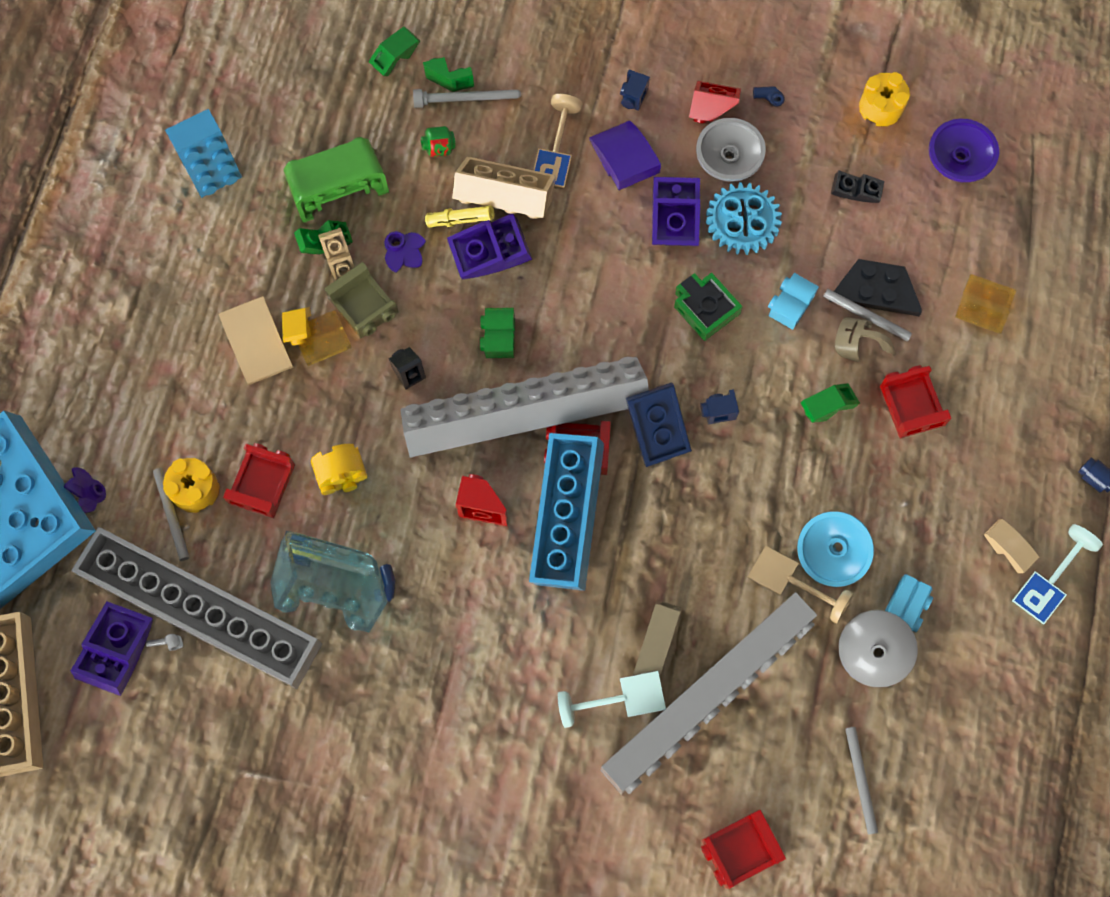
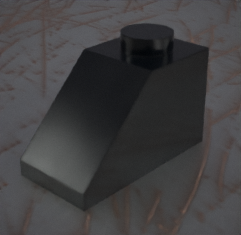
(407, 367)

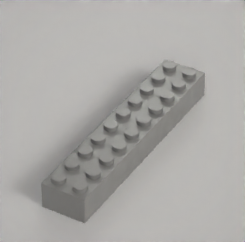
(521, 406)
(197, 607)
(710, 691)

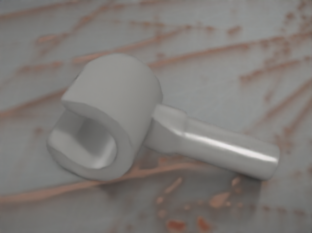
(173, 642)

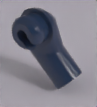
(770, 93)
(388, 581)

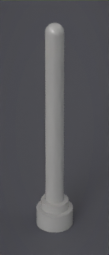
(423, 98)

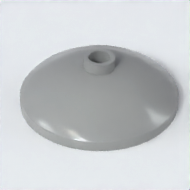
(734, 139)
(872, 631)

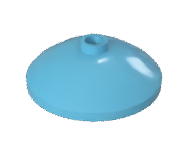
(820, 556)

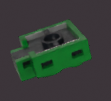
(706, 304)

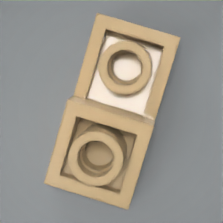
(336, 252)
(1009, 542)

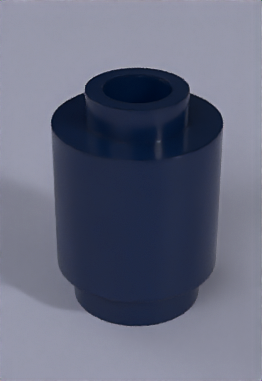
(1096, 475)

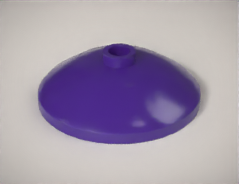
(965, 140)

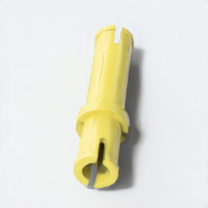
(451, 217)

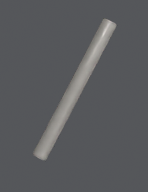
(867, 314)
(171, 517)
(861, 780)

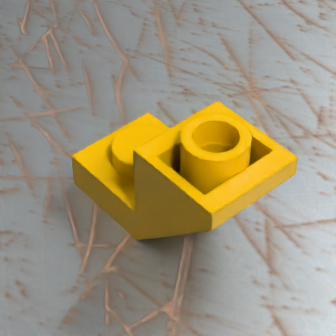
(296, 325)

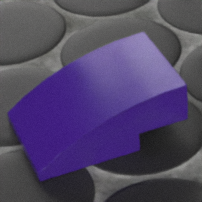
(625, 154)
(676, 211)
(489, 247)
(112, 648)

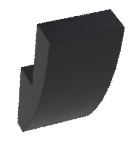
(858, 189)

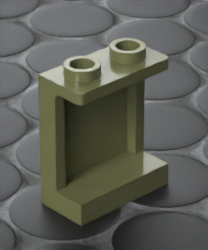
(361, 301)

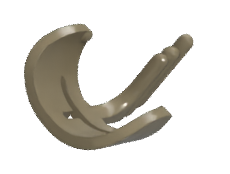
(851, 350)

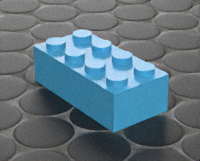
(204, 153)

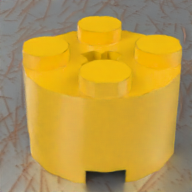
(884, 98)
(339, 469)
(178, 485)

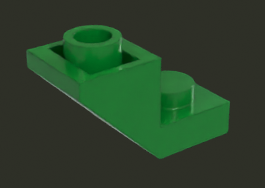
(396, 47)
(437, 72)
(309, 240)
(829, 401)

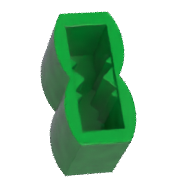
(499, 333)

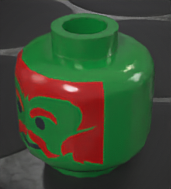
(438, 141)

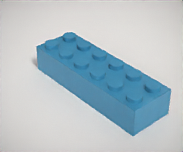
(567, 511)

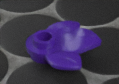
(404, 254)
(86, 489)

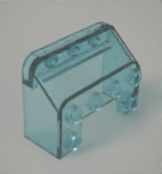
(330, 577)

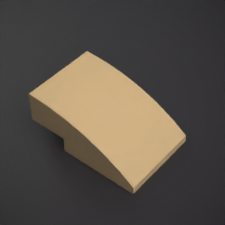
(255, 340)

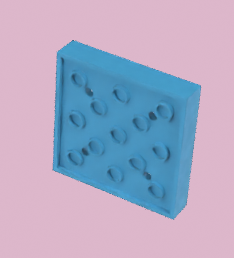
(31, 492)

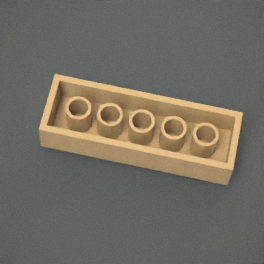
(18, 697)

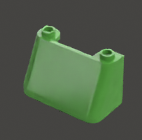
(334, 175)

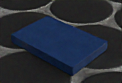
(658, 424)

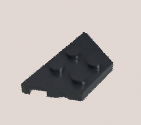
(880, 288)

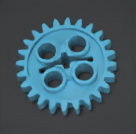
(722, 219)

